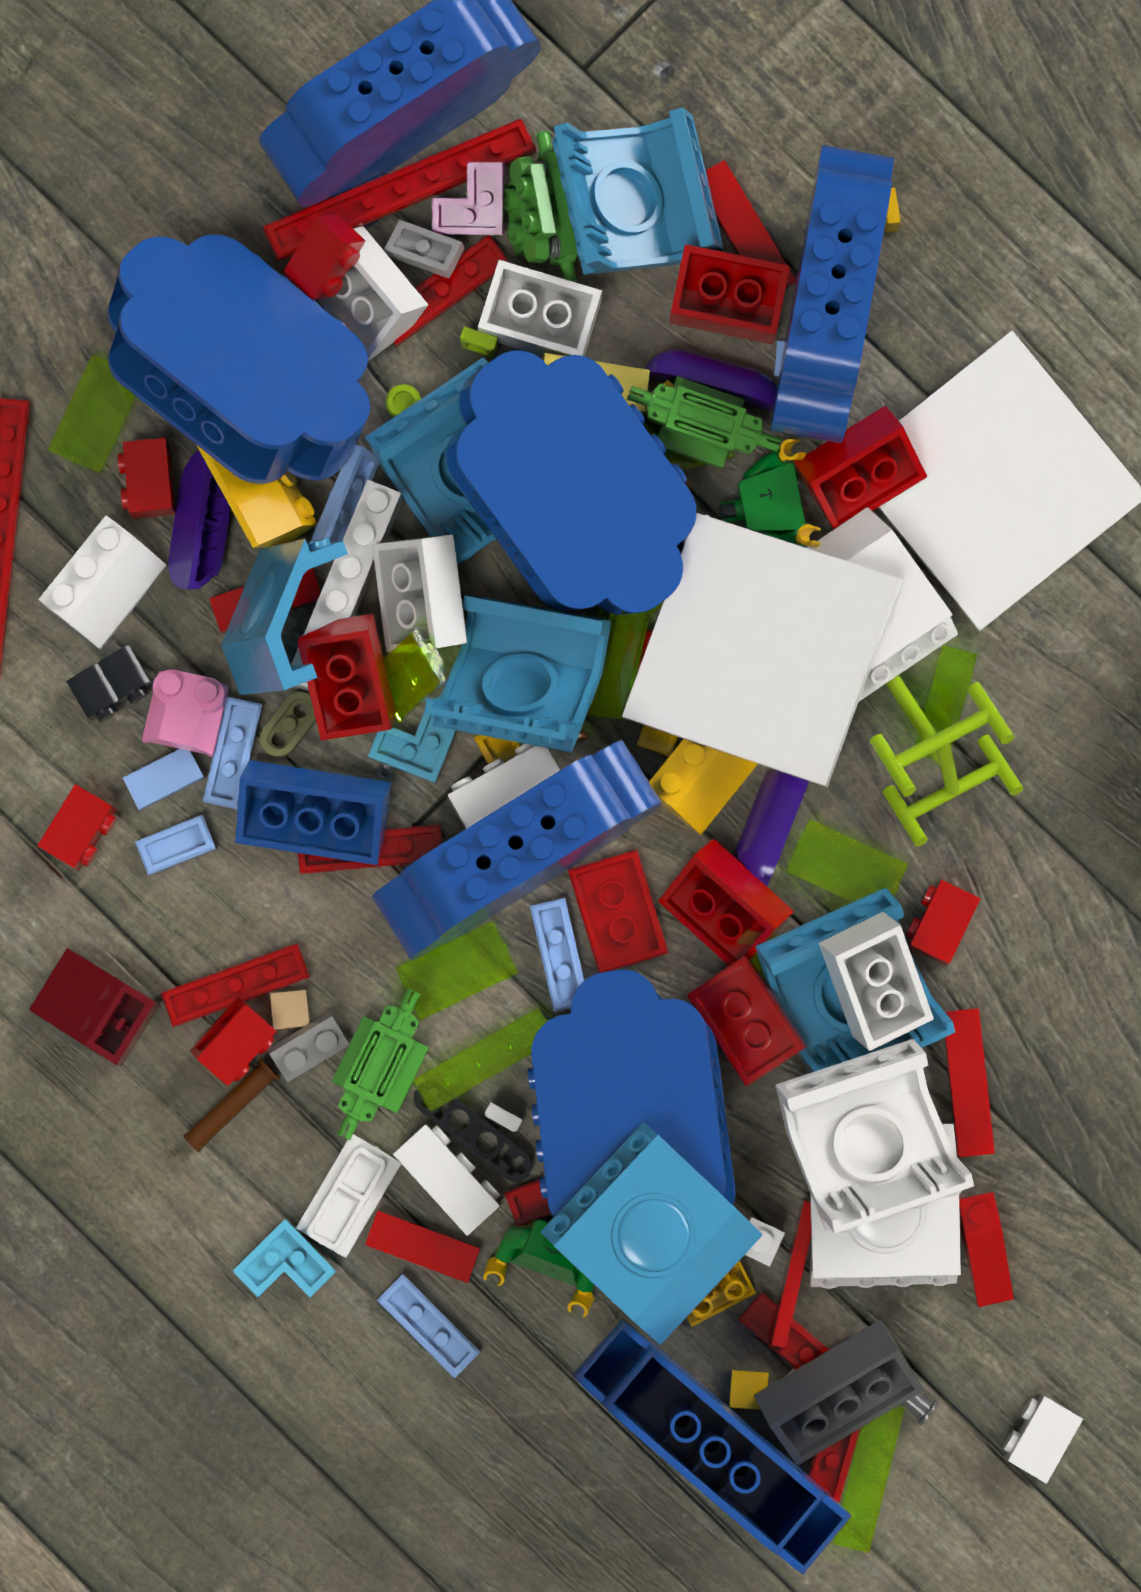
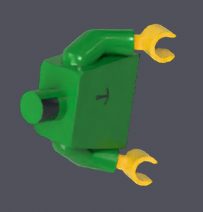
(771, 499)
(532, 1250)

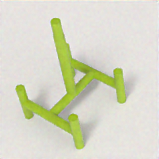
(940, 749)

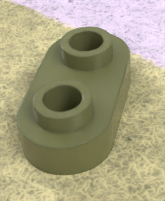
(289, 725)

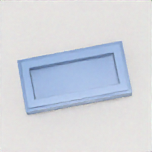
(163, 778)
(175, 845)

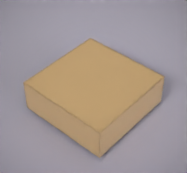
(290, 1009)

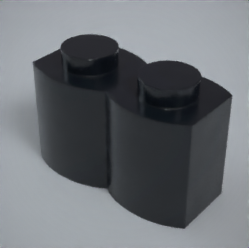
(110, 683)

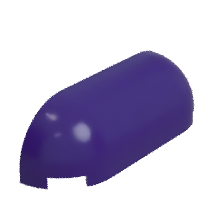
(728, 377)
(198, 527)
(769, 823)

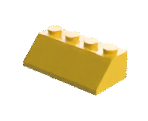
(268, 511)
(699, 782)

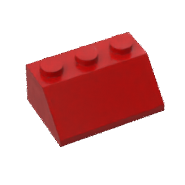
(729, 294)
(863, 470)
(351, 680)
(722, 901)

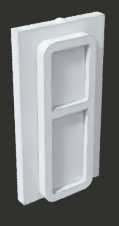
(348, 1195)

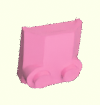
(185, 711)

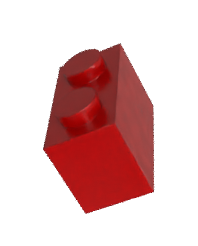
(324, 257)
(147, 478)
(78, 828)
(942, 922)
(234, 1042)

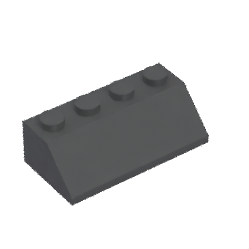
(838, 1392)

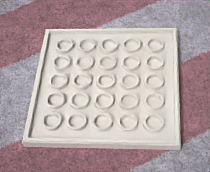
(1008, 482)
(762, 649)

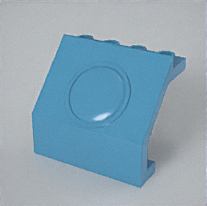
(636, 193)
(413, 458)
(254, 633)
(523, 673)
(805, 990)
(651, 1233)

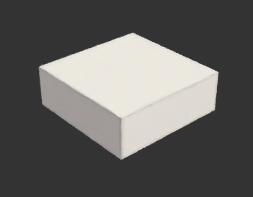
(503, 1117)

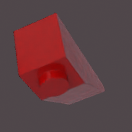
(985, 1249)

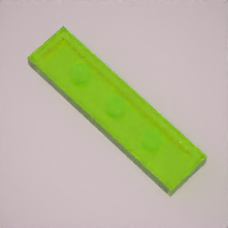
(479, 1061)
(868, 1479)

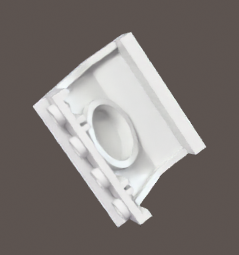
(918, 616)
(870, 1138)
(897, 1251)

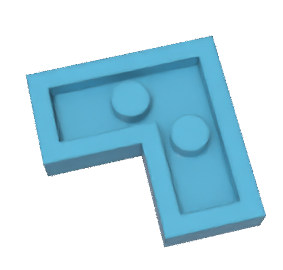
(418, 754)
(284, 1252)

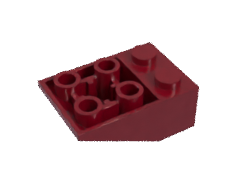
(94, 1007)

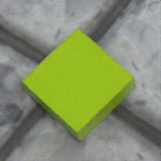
(479, 342)

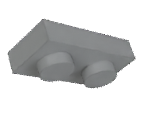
(424, 249)
(308, 1047)

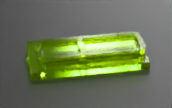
(93, 417)
(620, 663)
(413, 673)
(843, 864)
(457, 970)

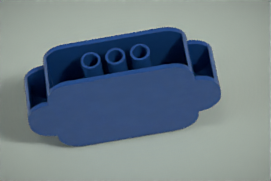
(397, 95)
(832, 293)
(237, 358)
(571, 483)
(449, 892)
(622, 1064)
(764, 1495)

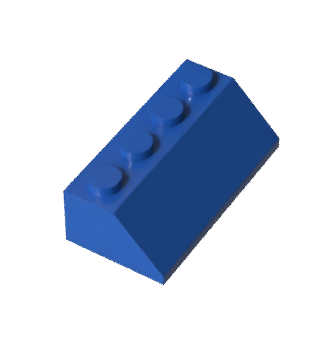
(312, 812)

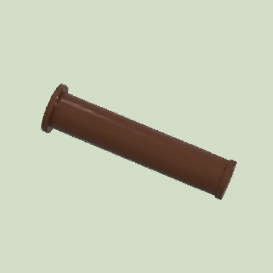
(230, 1105)

